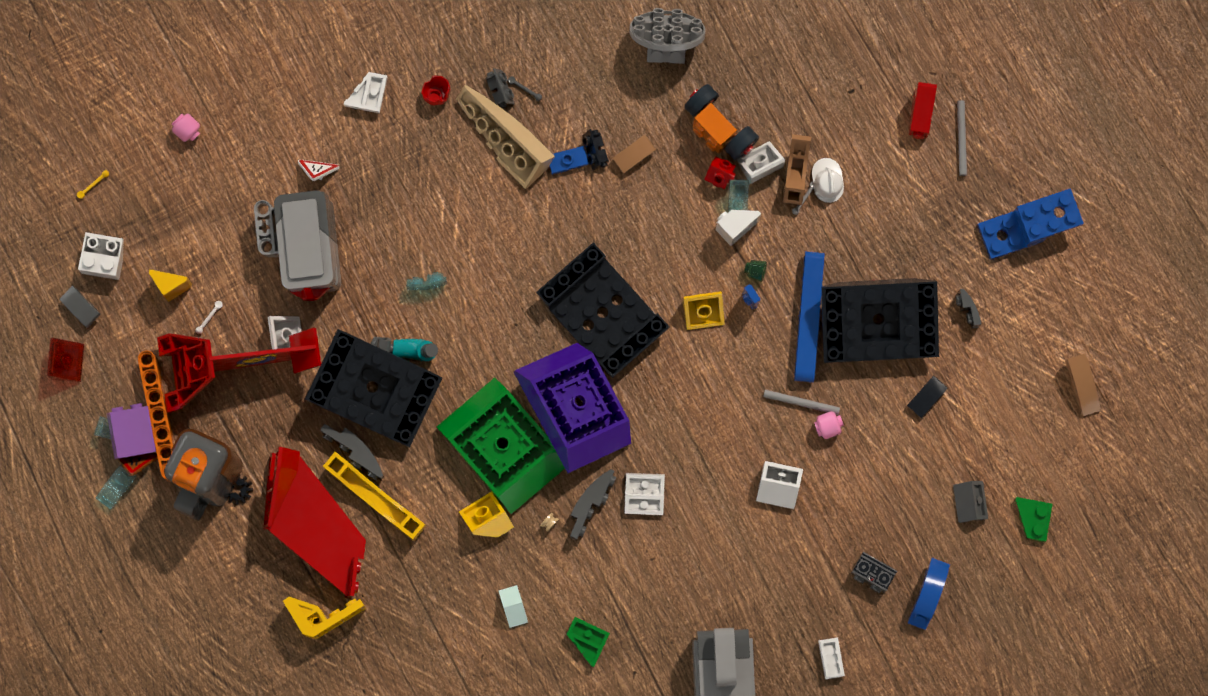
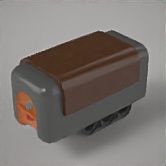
(203, 472)

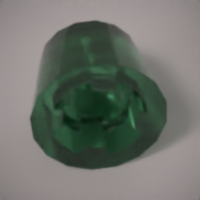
(756, 269)

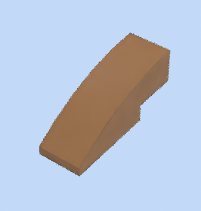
(1083, 384)

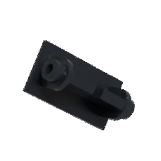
(595, 157)

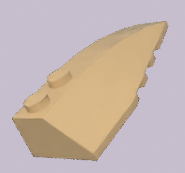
(513, 143)

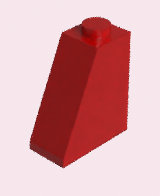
(922, 110)

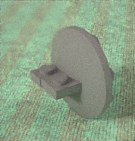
(667, 34)

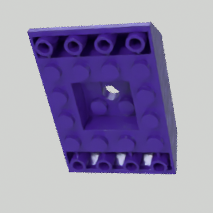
(575, 431)

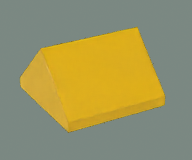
(170, 284)
(703, 310)

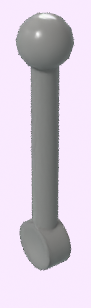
(795, 211)

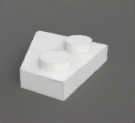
(369, 93)

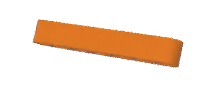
(154, 407)

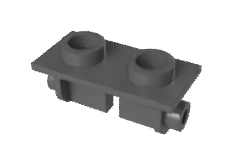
(498, 80)

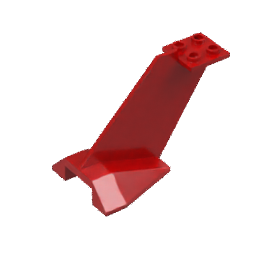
(311, 521)

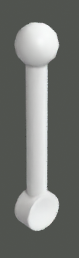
(218, 305)

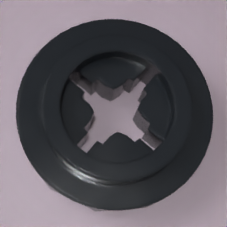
(244, 491)

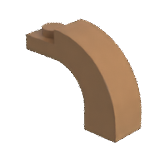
(796, 169)

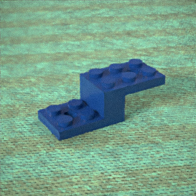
(1030, 224)

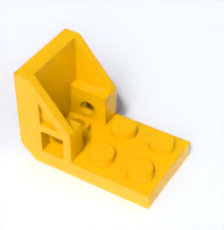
(306, 613)

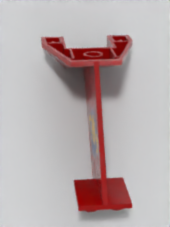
(196, 366)

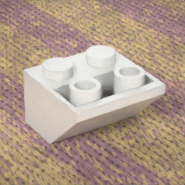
(101, 256)
(779, 485)

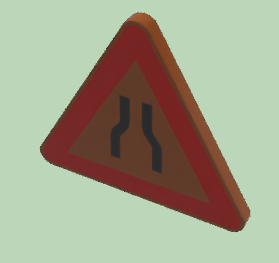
(136, 463)

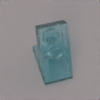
(738, 195)

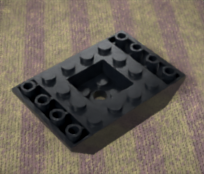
(907, 325)
(401, 392)

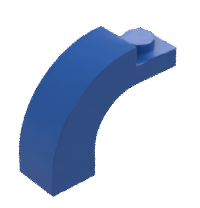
(929, 594)

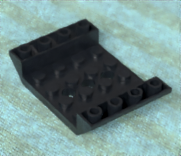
(582, 290)

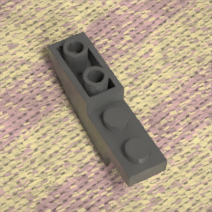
(360, 456)
(593, 495)

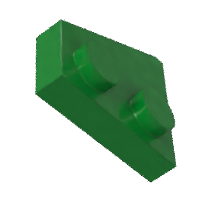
(1034, 517)
(587, 639)

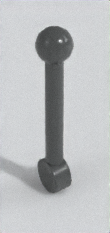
(511, 80)

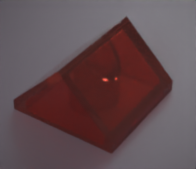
(65, 360)

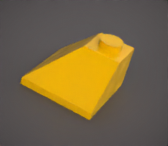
(486, 517)

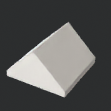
(761, 162)
(281, 328)

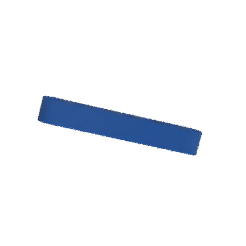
(809, 317)

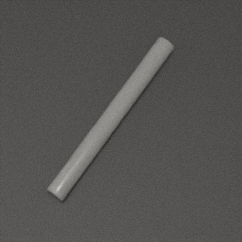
(962, 138)
(801, 402)

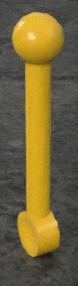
(81, 194)

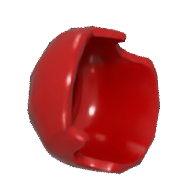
(436, 90)

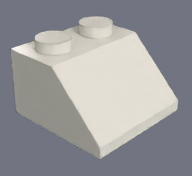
(736, 224)

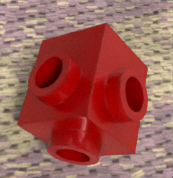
(720, 172)

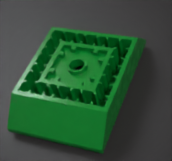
(510, 472)

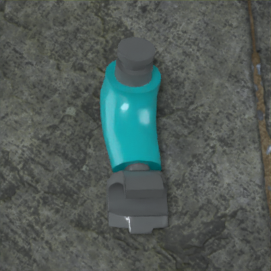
(408, 348)

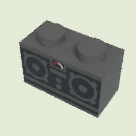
(873, 572)

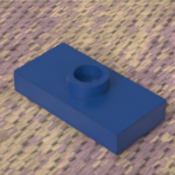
(568, 160)
(750, 297)

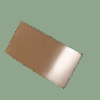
(634, 153)

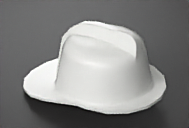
(827, 180)

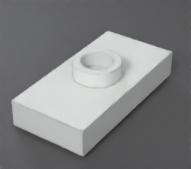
(831, 658)

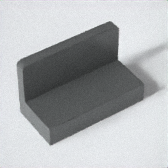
(970, 501)

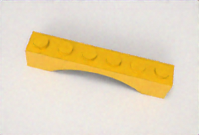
(374, 496)

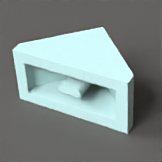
(513, 606)

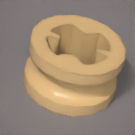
(549, 522)

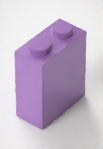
(131, 431)

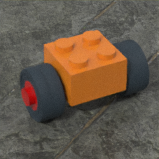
(715, 127)

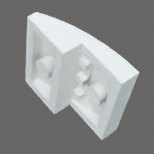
(644, 494)

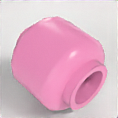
(186, 127)
(829, 425)

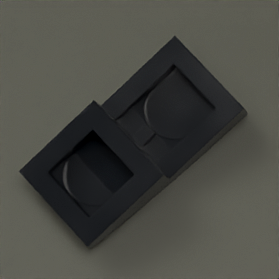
(927, 396)

